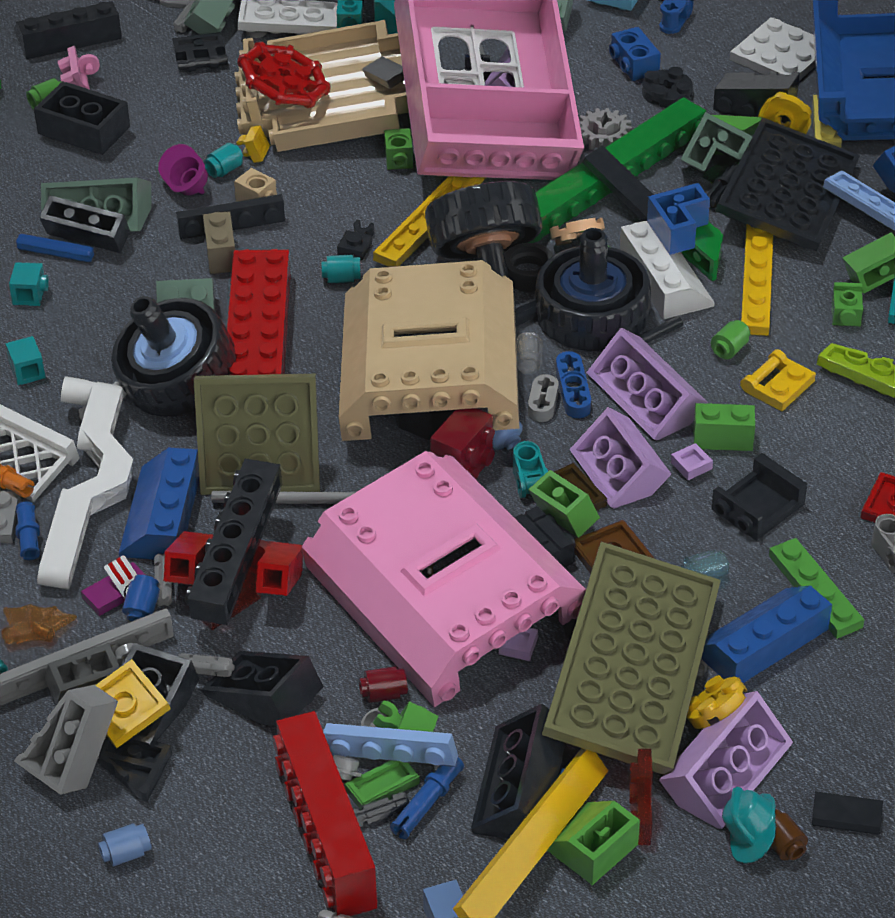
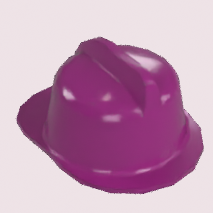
(183, 170)

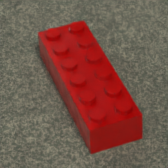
(325, 815)

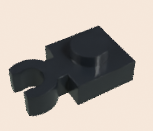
(356, 242)

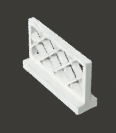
(41, 439)

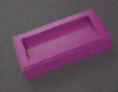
(104, 594)

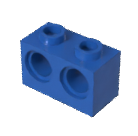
(634, 53)

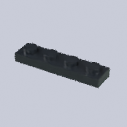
(243, 215)

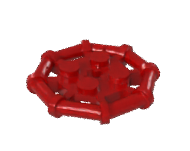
(283, 74)

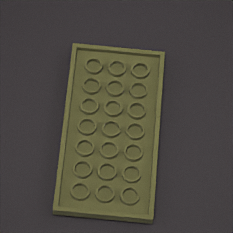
(633, 658)

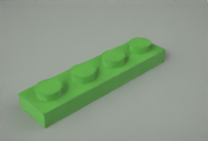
(804, 571)

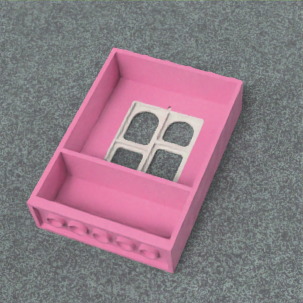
(483, 128)

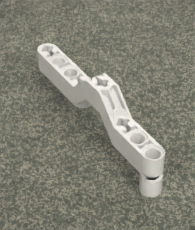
(104, 490)

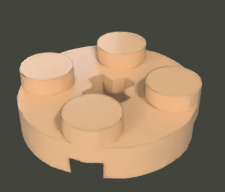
(574, 230)

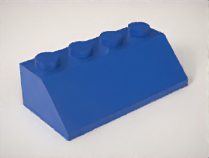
(161, 503)
(767, 633)

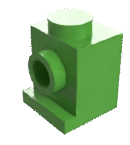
(847, 304)

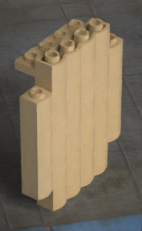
(353, 106)

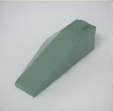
(119, 195)

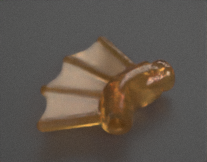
(33, 623)

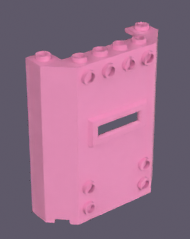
(436, 626)

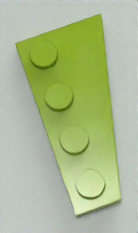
(856, 365)

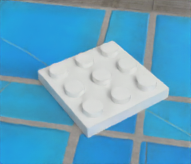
(776, 49)

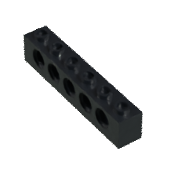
(234, 542)

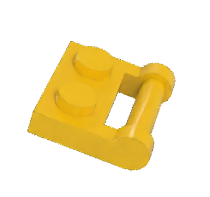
(784, 387)

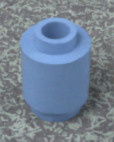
(124, 844)

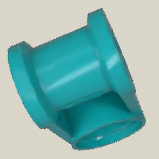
(527, 466)

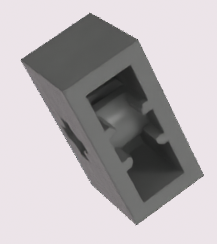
(80, 670)

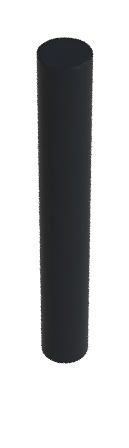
(661, 329)

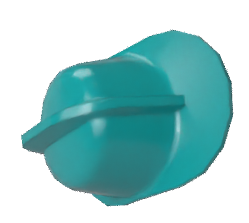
(750, 824)

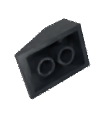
(174, 680)
(266, 686)

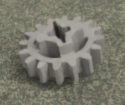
(603, 127)

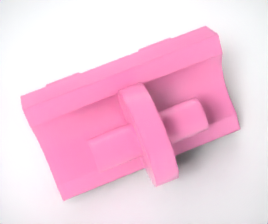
(76, 69)

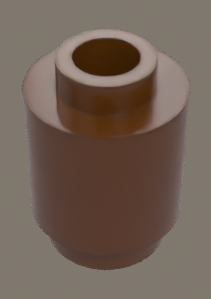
(789, 838)

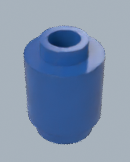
(141, 597)

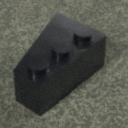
(746, 92)

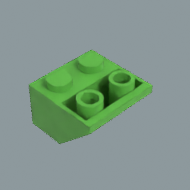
(596, 839)

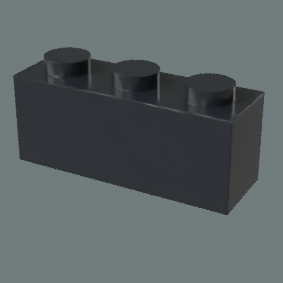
(85, 224)

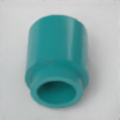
(223, 160)
(341, 268)

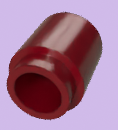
(383, 684)

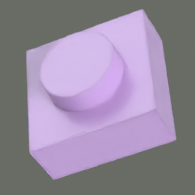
(691, 461)
(521, 645)

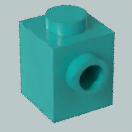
(28, 284)

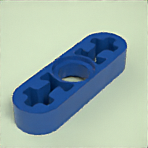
(570, 393)

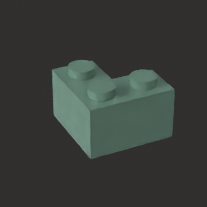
(714, 135)

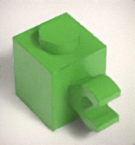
(411, 718)

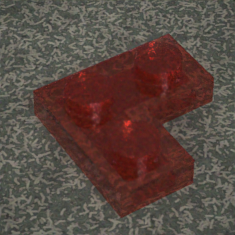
(640, 793)

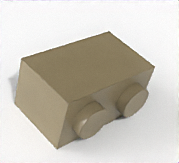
(219, 241)

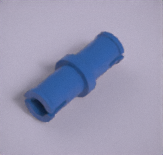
(27, 531)

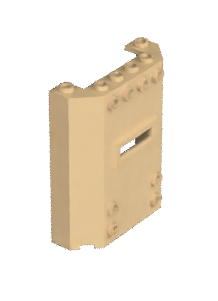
(432, 370)

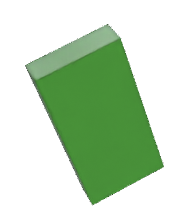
(382, 782)

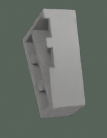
(70, 740)

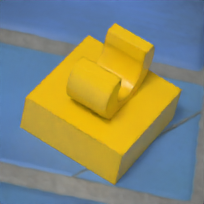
(255, 144)

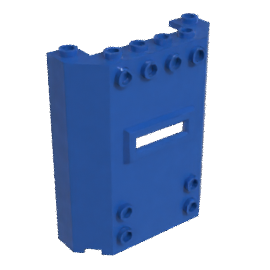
(845, 53)

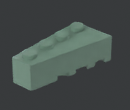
(208, 15)

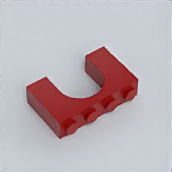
(275, 563)

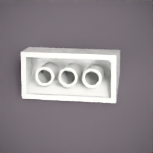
(673, 282)

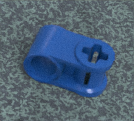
(674, 15)

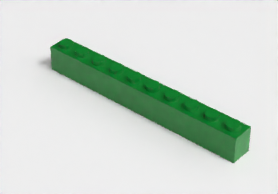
(635, 150)

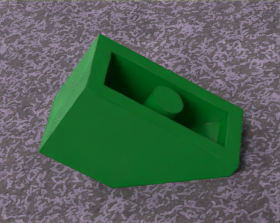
(707, 251)

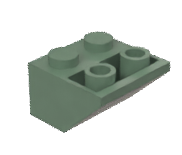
(194, 289)

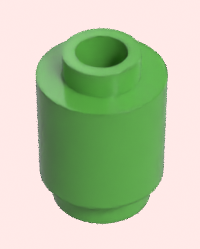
(40, 91)
(730, 339)

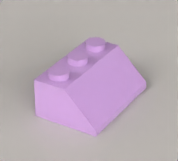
(619, 459)

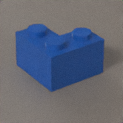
(677, 215)

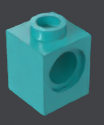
(347, 9)

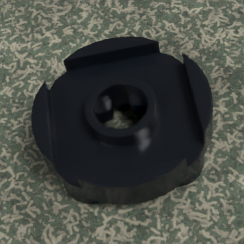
(656, 84)

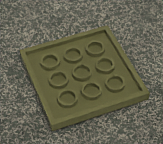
(259, 420)

